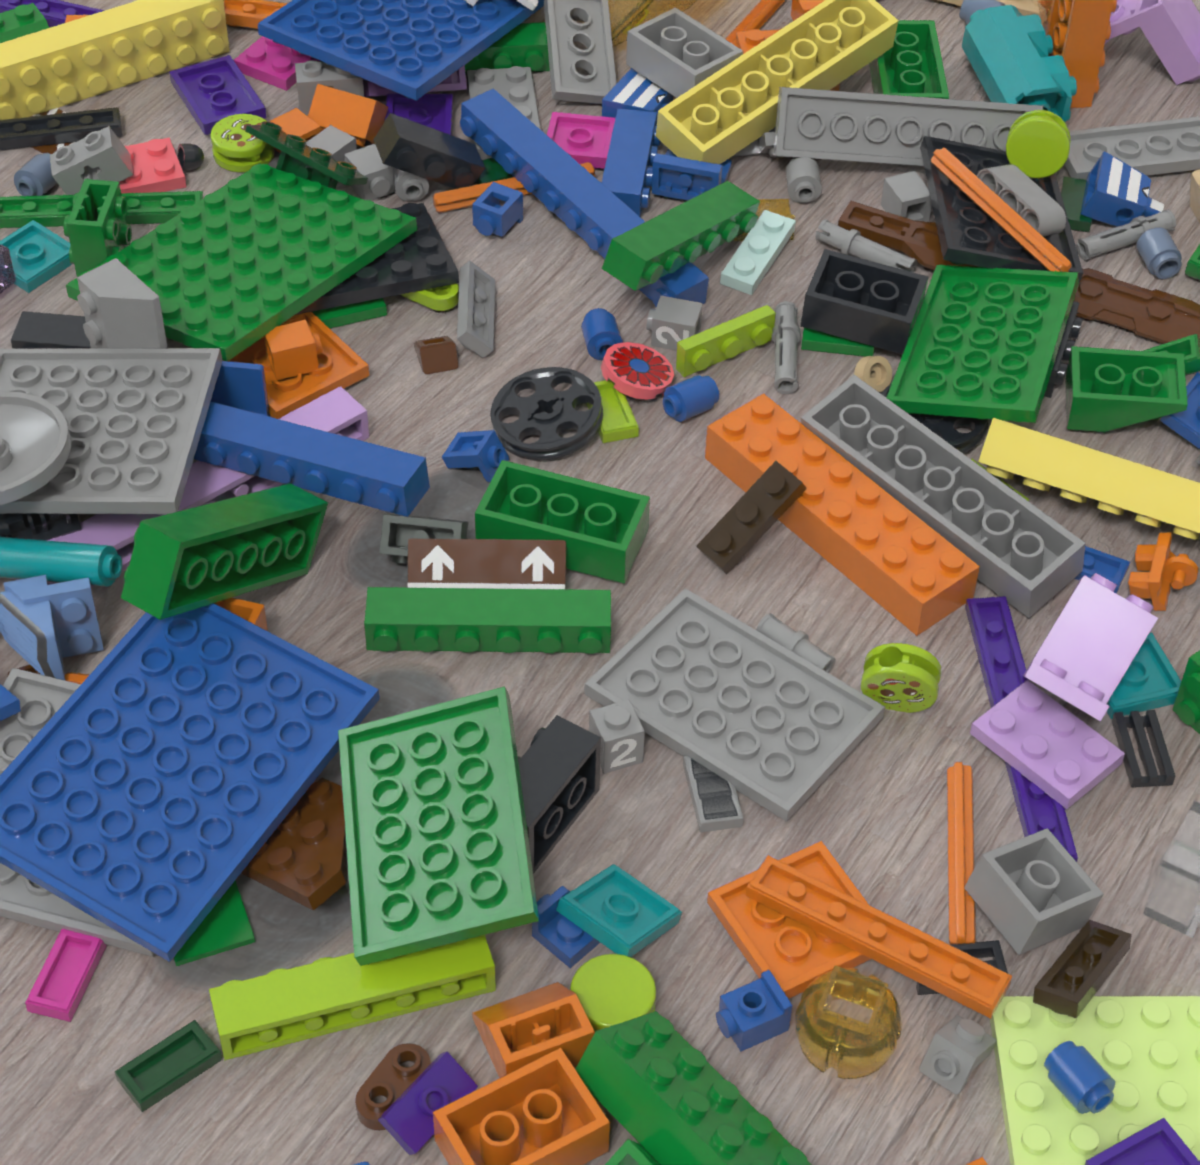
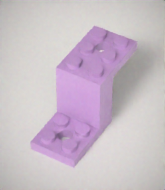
(1170, 29)
(1091, 645)

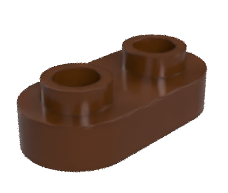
(389, 1081)

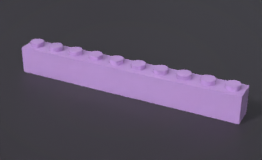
(209, 483)

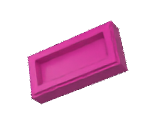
(65, 975)

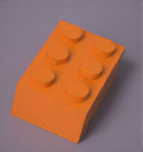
(525, 1119)

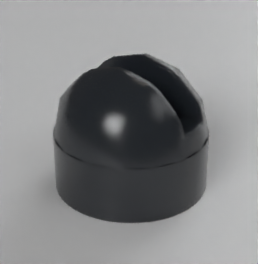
(190, 156)

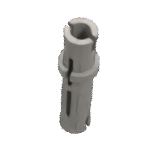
(1124, 235)
(854, 244)
(786, 337)

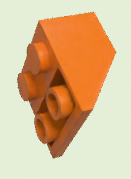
(533, 1027)

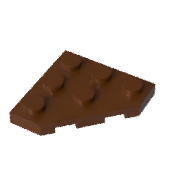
(307, 849)

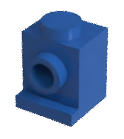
(492, 217)
(754, 1012)

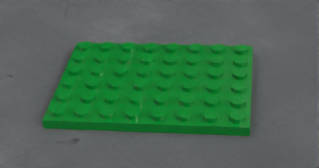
(256, 256)

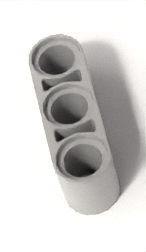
(1025, 198)

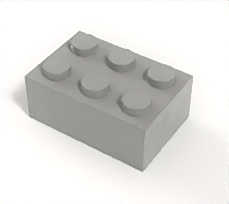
(677, 51)

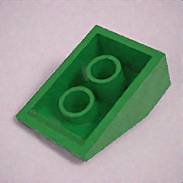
(1122, 387)

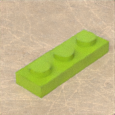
(725, 340)

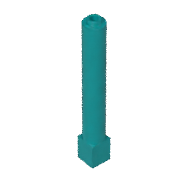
(59, 561)

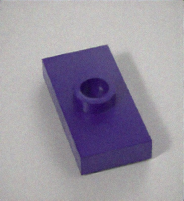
(412, 1113)

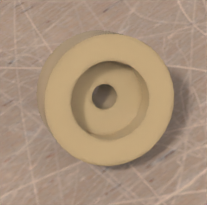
(874, 371)

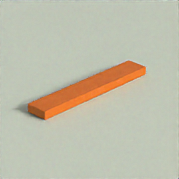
(879, 936)

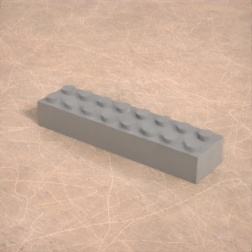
(1011, 540)

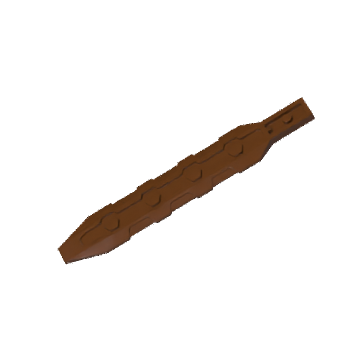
(1101, 297)

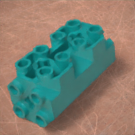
(1013, 60)

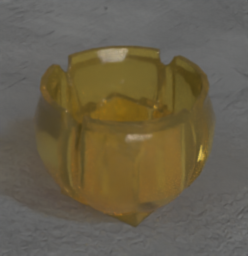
(843, 1042)

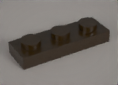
(751, 517)
(1082, 969)

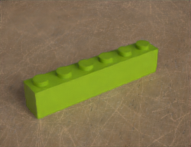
(343, 995)

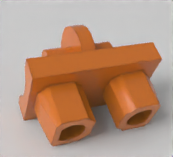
(1165, 571)

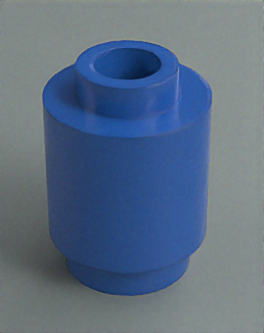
(600, 332)
(690, 397)
(1080, 1078)

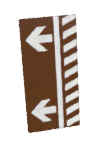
(486, 563)

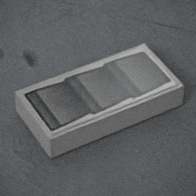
(712, 798)

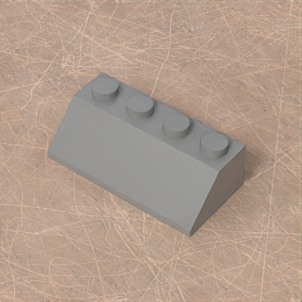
(120, 309)

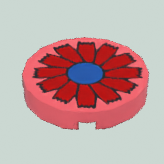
(637, 370)

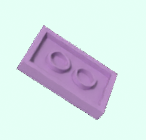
(1047, 744)

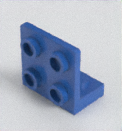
(685, 177)
(242, 387)

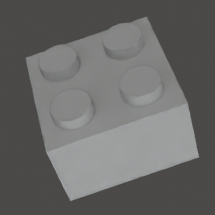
(1033, 891)

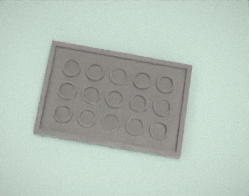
(737, 702)

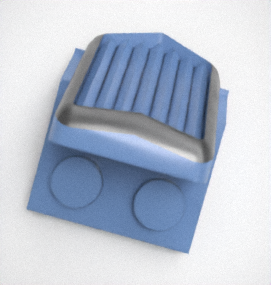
(49, 621)

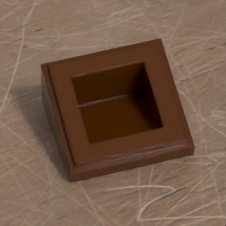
(436, 354)

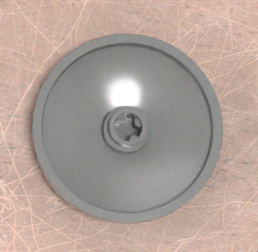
(32, 444)

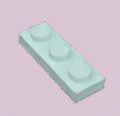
(757, 252)

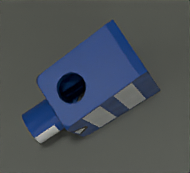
(635, 93)
(1117, 193)

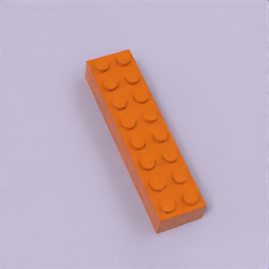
(846, 515)

